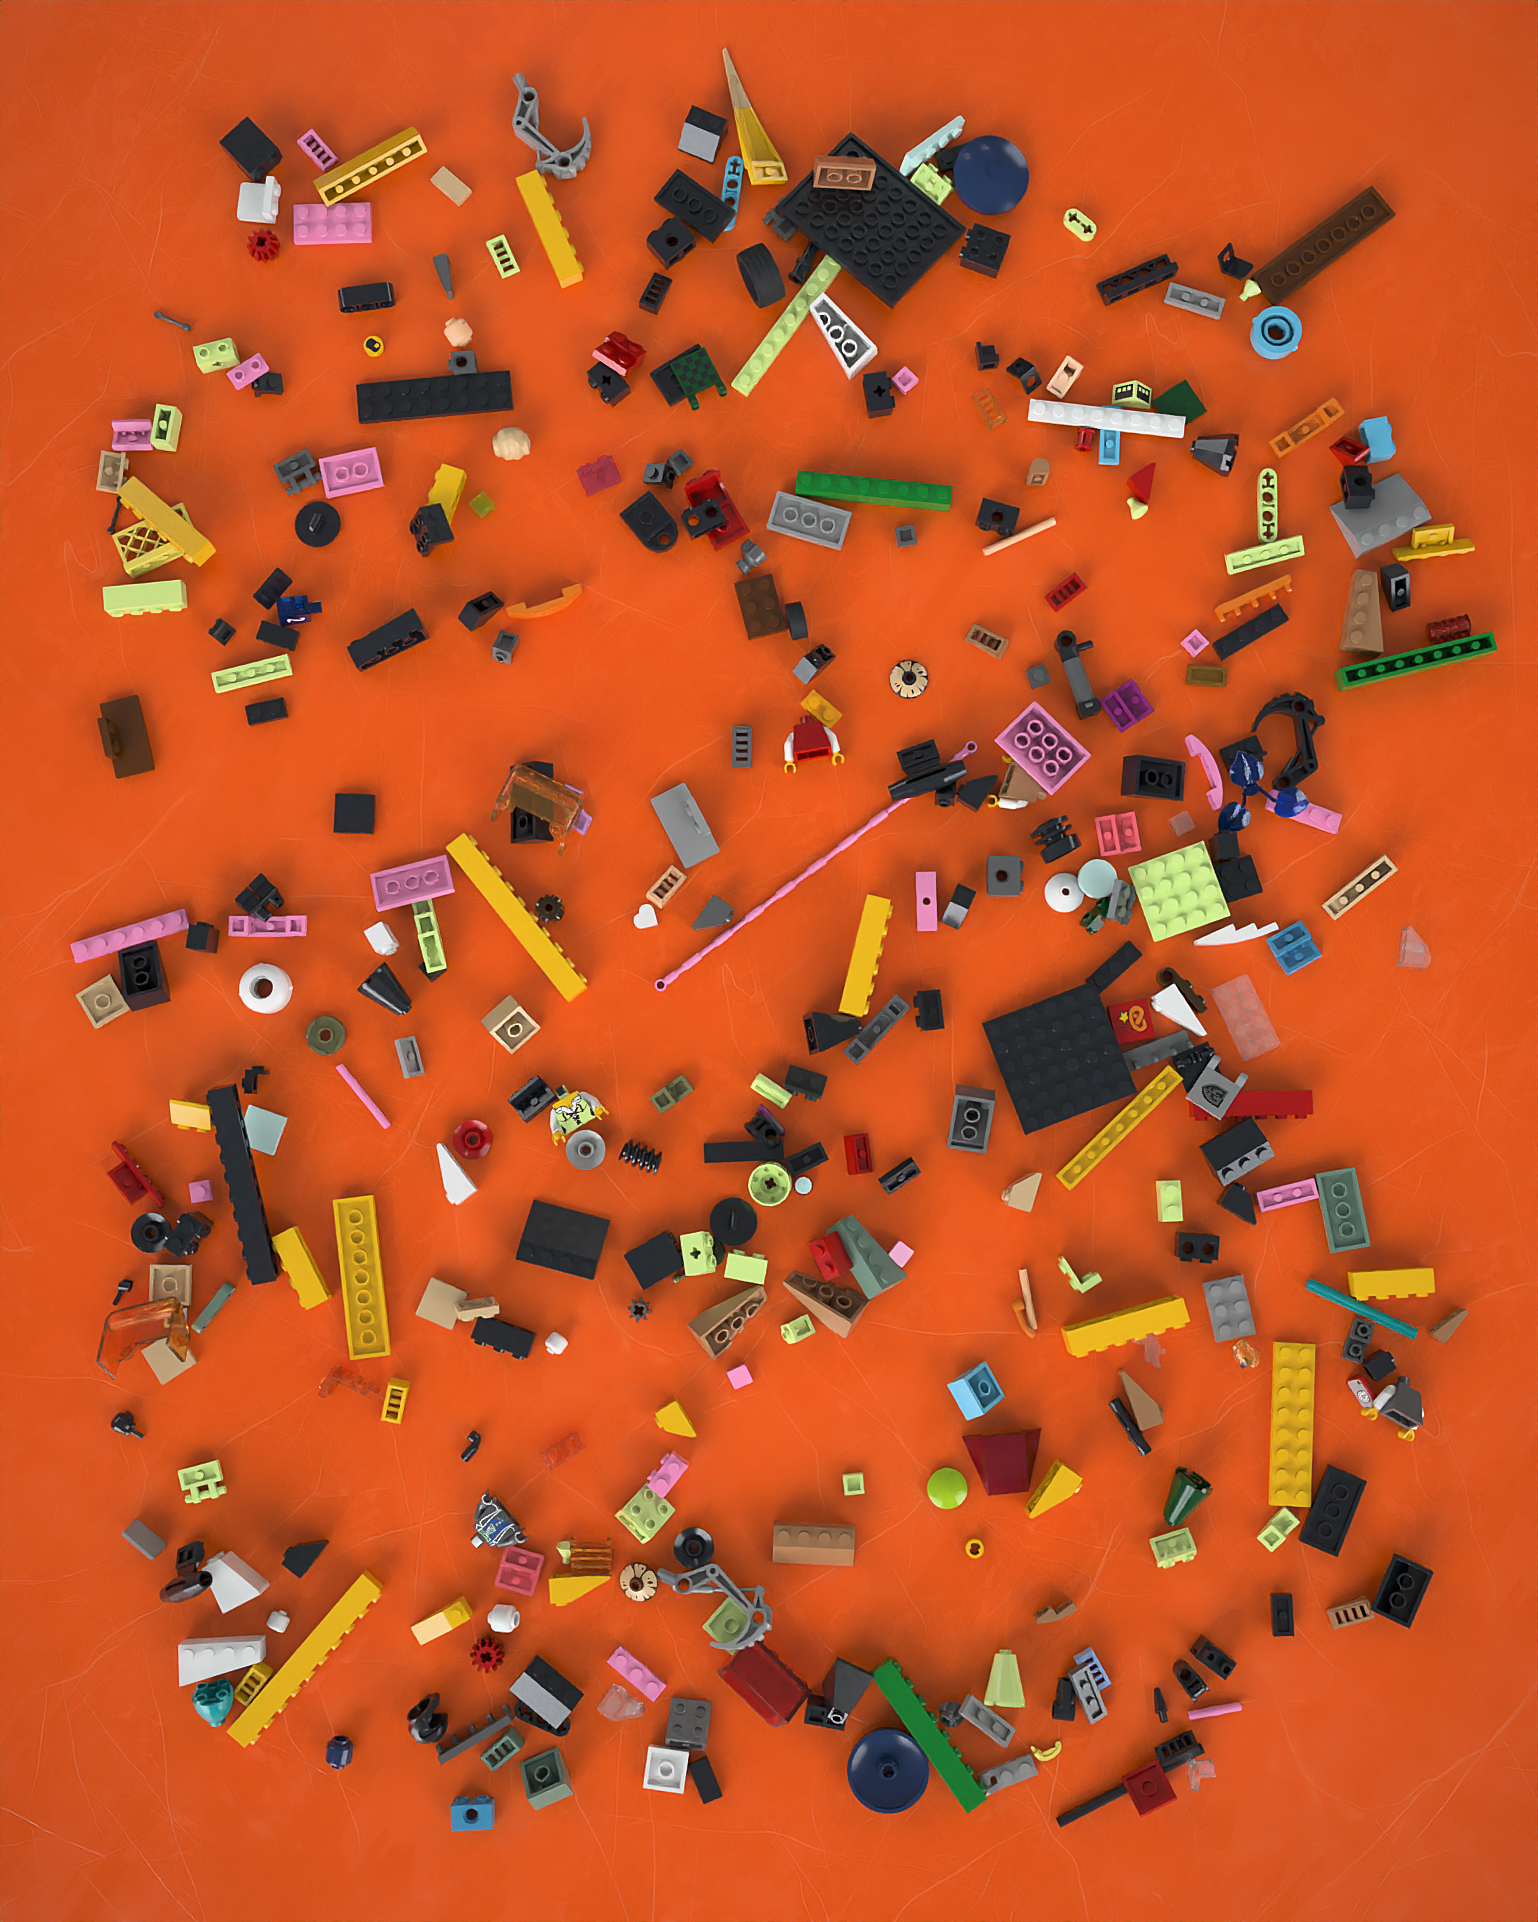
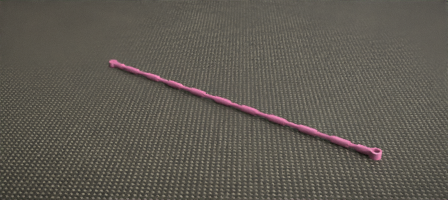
(791, 885)

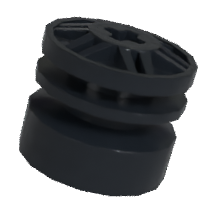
(1055, 839)

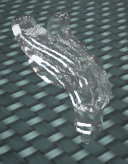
(1152, 1349)

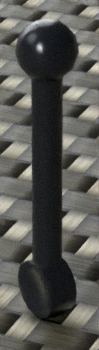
(111, 530)

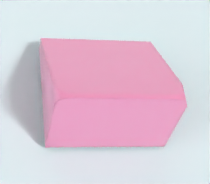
(900, 1253)
(739, 1376)

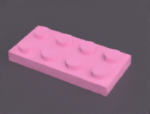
(332, 224)
(412, 883)

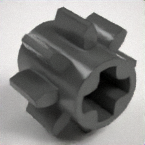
(639, 1315)
(949, 1714)

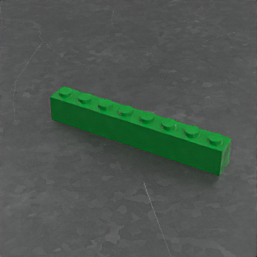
(873, 491)
(1415, 661)
(929, 1735)

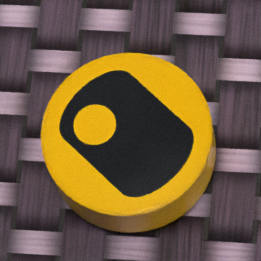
(373, 346)

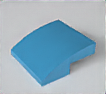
(1293, 948)

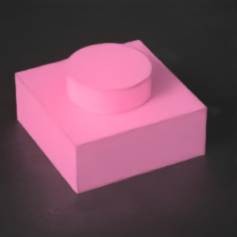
(904, 380)
(1194, 643)
(201, 1191)

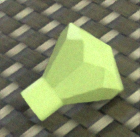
(1251, 288)
(1137, 509)
(564, 1549)

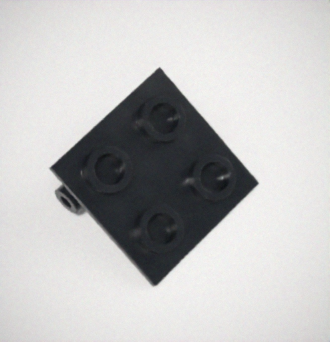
(1192, 1063)

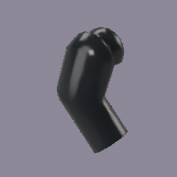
(719, 1250)
(473, 1447)

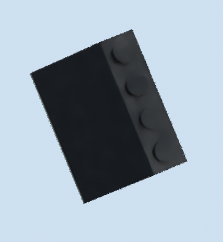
(563, 1240)

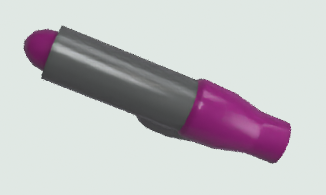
(770, 1117)

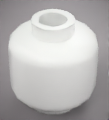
(503, 1618)

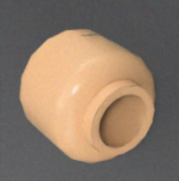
(458, 332)

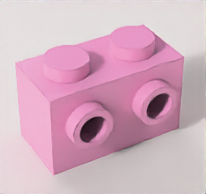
(669, 1472)

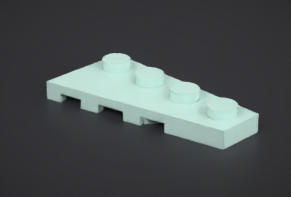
(930, 146)

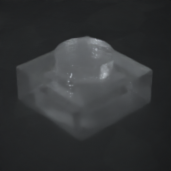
(1181, 823)

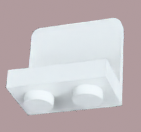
(259, 201)

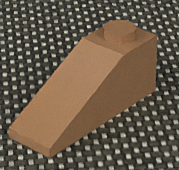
(1143, 1407)

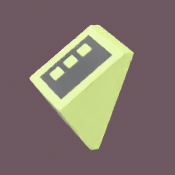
(1131, 395)

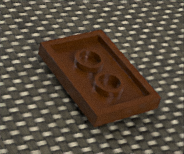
(760, 607)

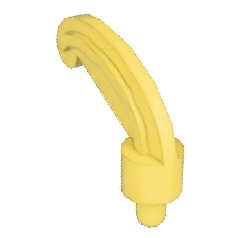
(1048, 1754)

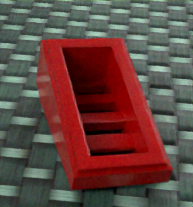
(1077, 580)

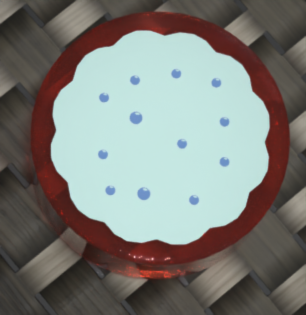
(803, 1185)

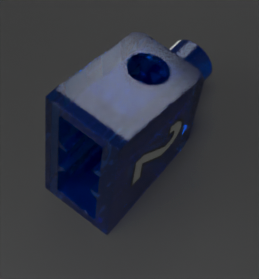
(290, 613)

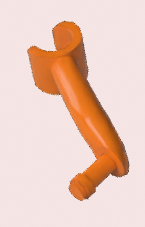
(1018, 1305)

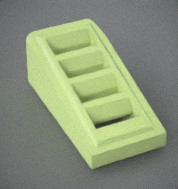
(495, 242)

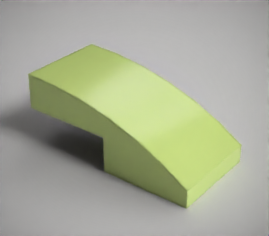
(1277, 1528)

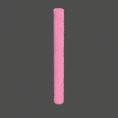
(363, 1096)

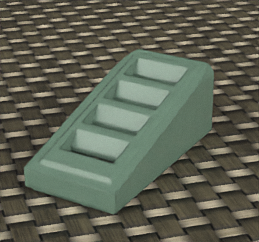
(512, 1740)

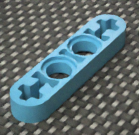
(733, 193)

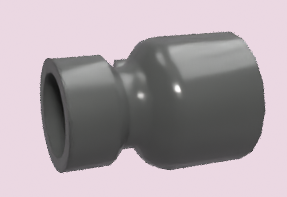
(753, 557)

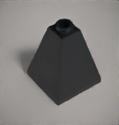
(828, 1030)
(844, 1688)

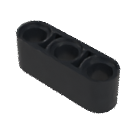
(366, 297)

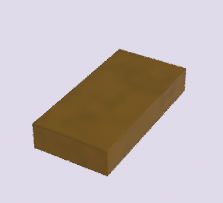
(1206, 676)

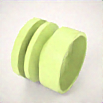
(759, 1188)

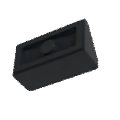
(272, 588)

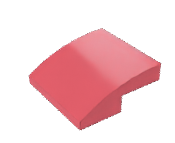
(1118, 834)
(519, 1570)

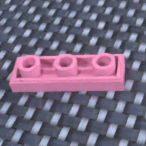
(926, 890)

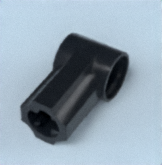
(1064, 1706)

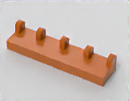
(1252, 596)

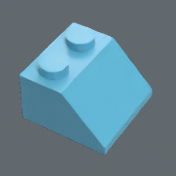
(976, 1391)

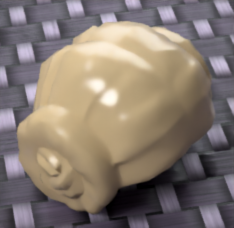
(511, 443)

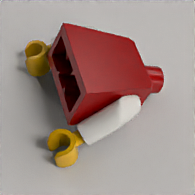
(810, 742)

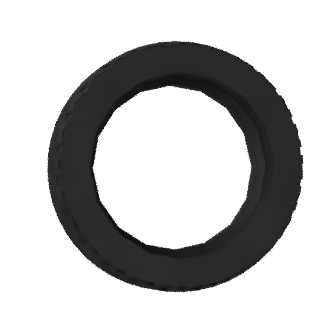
(760, 275)

